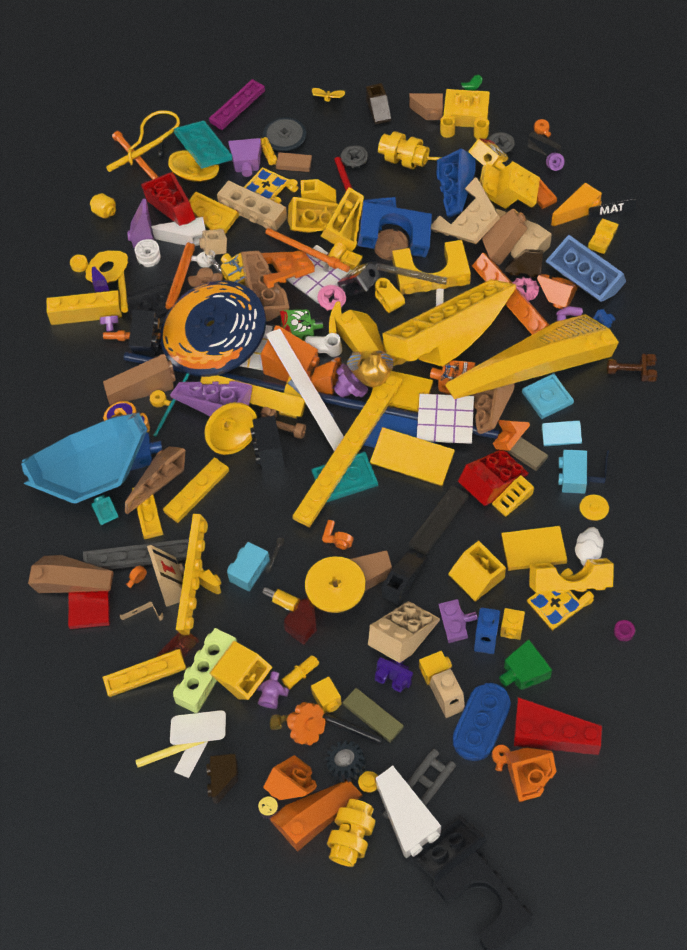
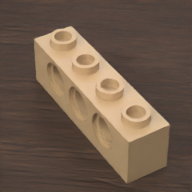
(252, 206)

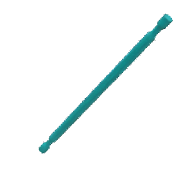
(168, 410)

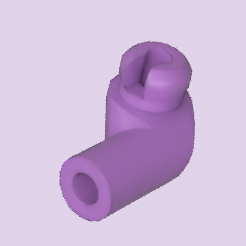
(574, 311)

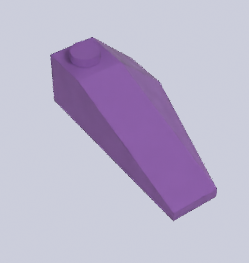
(210, 397)

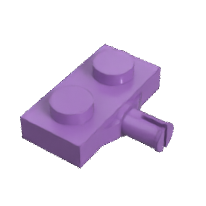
(455, 620)

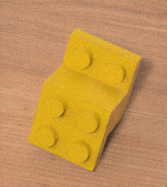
(510, 185)

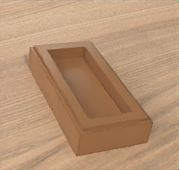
(294, 162)

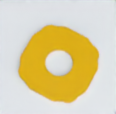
(117, 257)

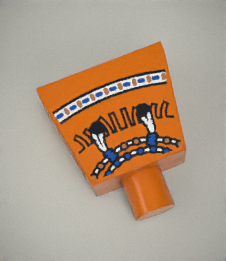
(449, 372)

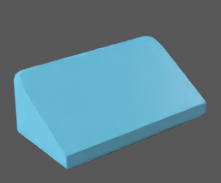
(561, 433)

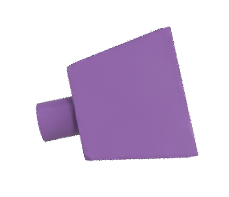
(246, 155)

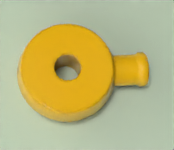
(159, 399)

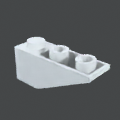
(181, 234)

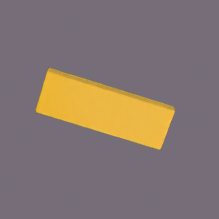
(149, 518)

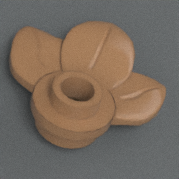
(204, 276)

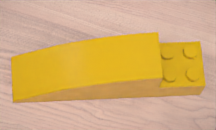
(449, 327)

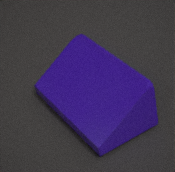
(99, 281)

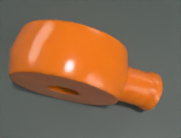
(542, 127)
(136, 575)
(500, 760)

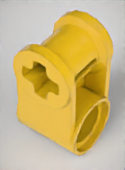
(388, 295)

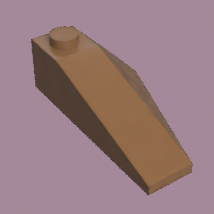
(273, 298)
(490, 406)
(160, 472)
(66, 574)

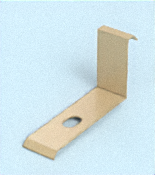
(139, 609)

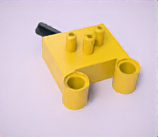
(465, 109)

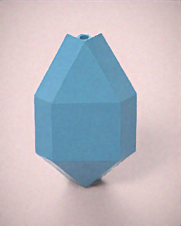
(88, 459)

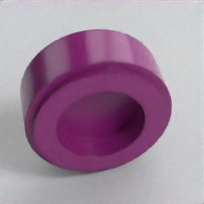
(624, 630)

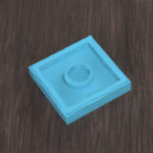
(547, 396)

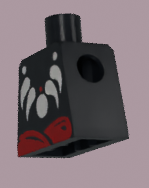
(365, 275)

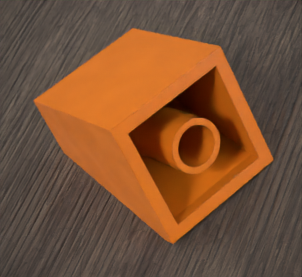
(305, 353)

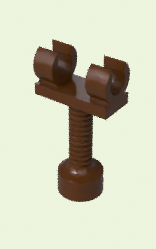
(646, 360)

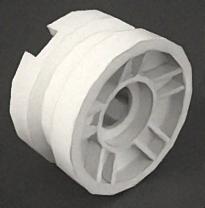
(147, 252)

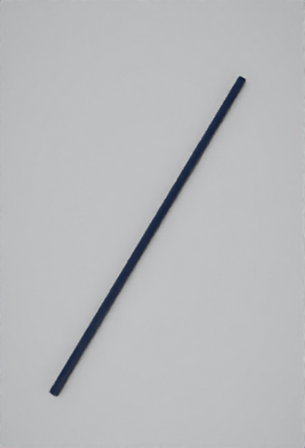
(326, 398)

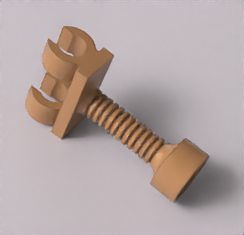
(298, 430)

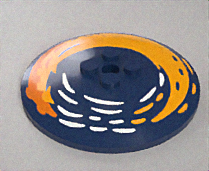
(219, 347)

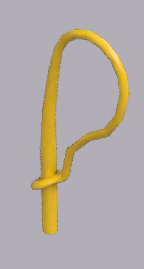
(132, 155)

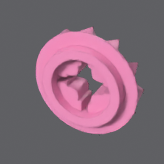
(532, 287)
(326, 292)

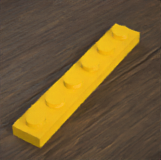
(190, 580)

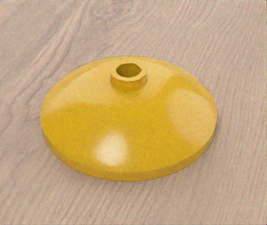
(187, 168)
(234, 434)

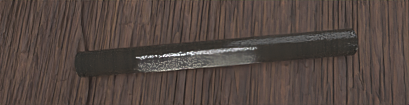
(411, 273)

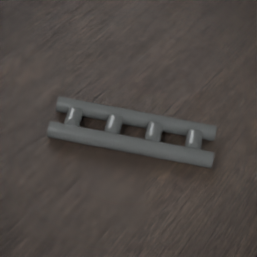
(432, 786)

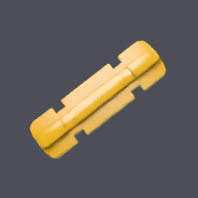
(268, 151)

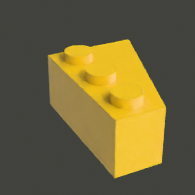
(345, 220)

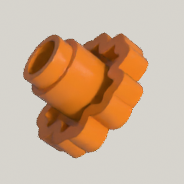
(306, 723)

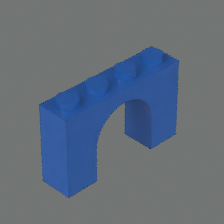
(414, 222)

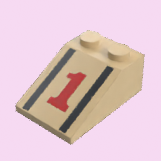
(168, 574)

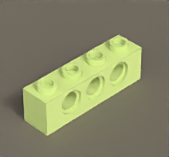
(194, 698)

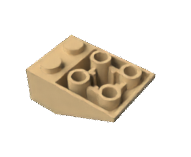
(401, 631)

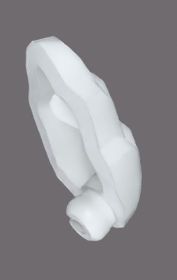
(589, 545)

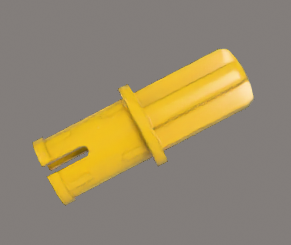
(300, 672)

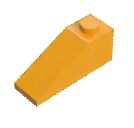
(577, 205)

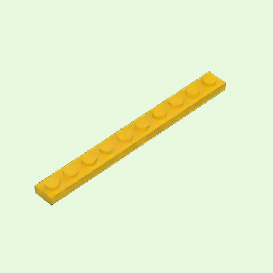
(347, 451)

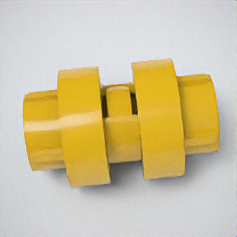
(397, 148)
(348, 841)

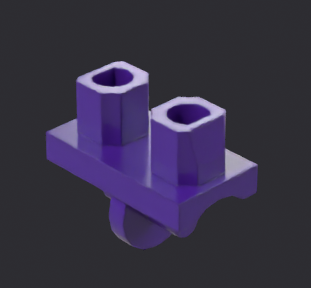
(394, 671)

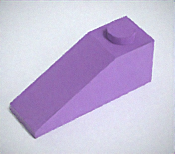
(140, 225)

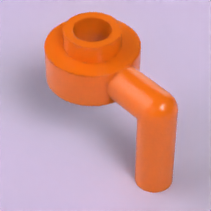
(340, 539)

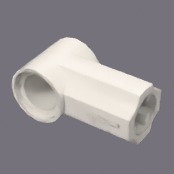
(324, 344)

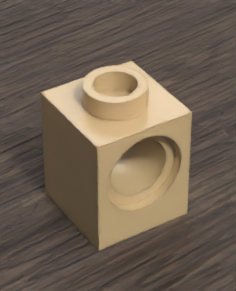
(213, 240)

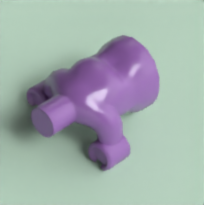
(270, 691)

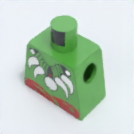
(300, 323)

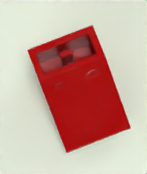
(490, 476)

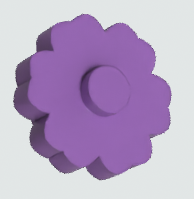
(348, 383)

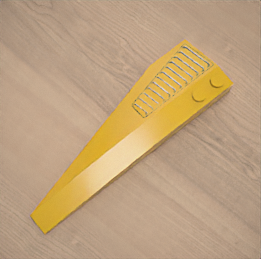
(547, 351)

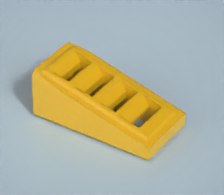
(519, 485)

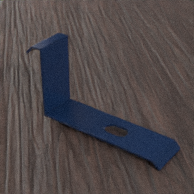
(598, 479)

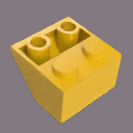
(477, 571)
(240, 670)

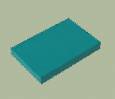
(356, 478)

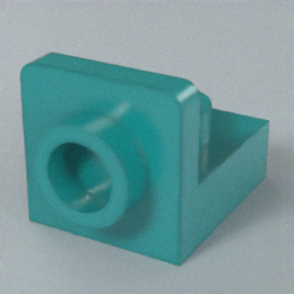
(104, 509)

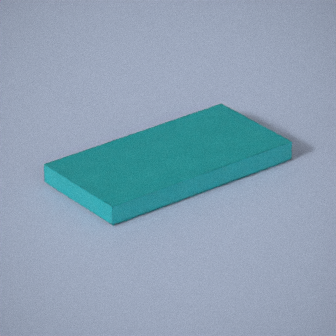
(203, 144)

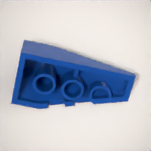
(455, 174)

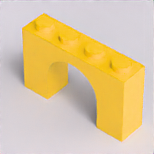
(456, 270)

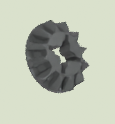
(505, 139)
(353, 151)

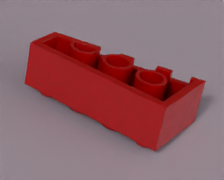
(169, 198)
(553, 730)

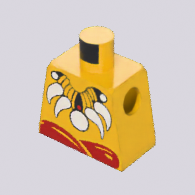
(488, 152)

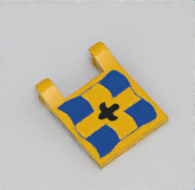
(270, 184)
(558, 607)

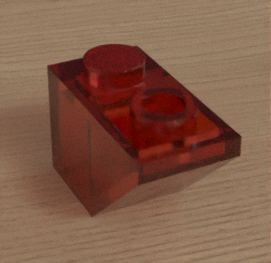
(302, 622)

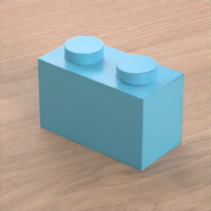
(573, 471)
(248, 566)

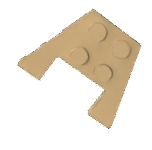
(474, 220)

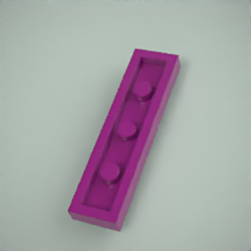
(237, 104)

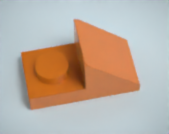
(510, 435)

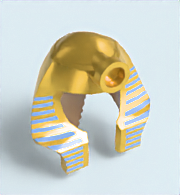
(373, 370)

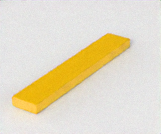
(267, 397)

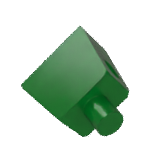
(525, 667)

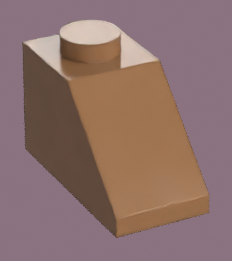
(427, 105)

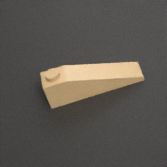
(533, 238)

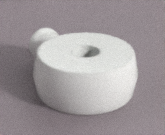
(200, 260)

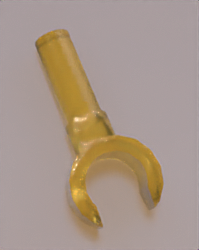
(276, 721)

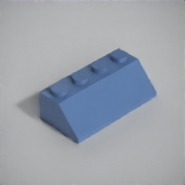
(586, 269)

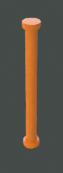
(117, 136)

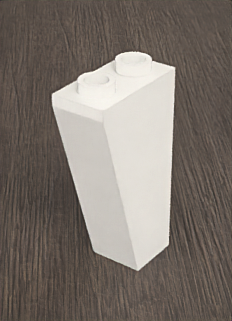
(407, 813)

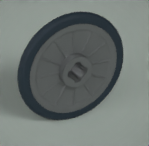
(285, 134)

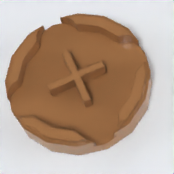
(389, 241)

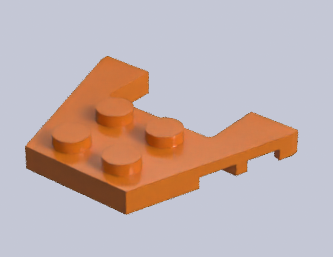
(287, 265)

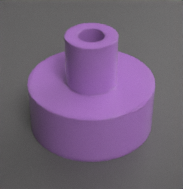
(555, 161)
(109, 320)

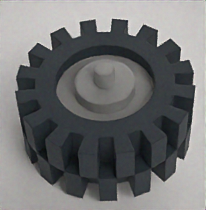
(345, 761)

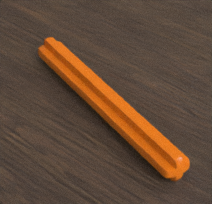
(180, 275)

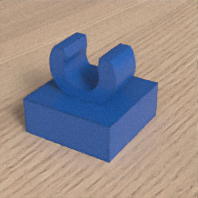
(603, 318)

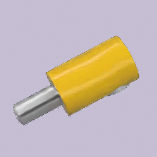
(337, 251)
(283, 599)

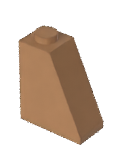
(504, 235)

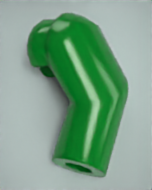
(474, 84)

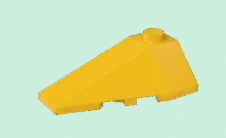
(309, 214)
(359, 332)

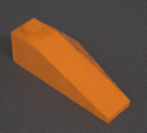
(310, 815)

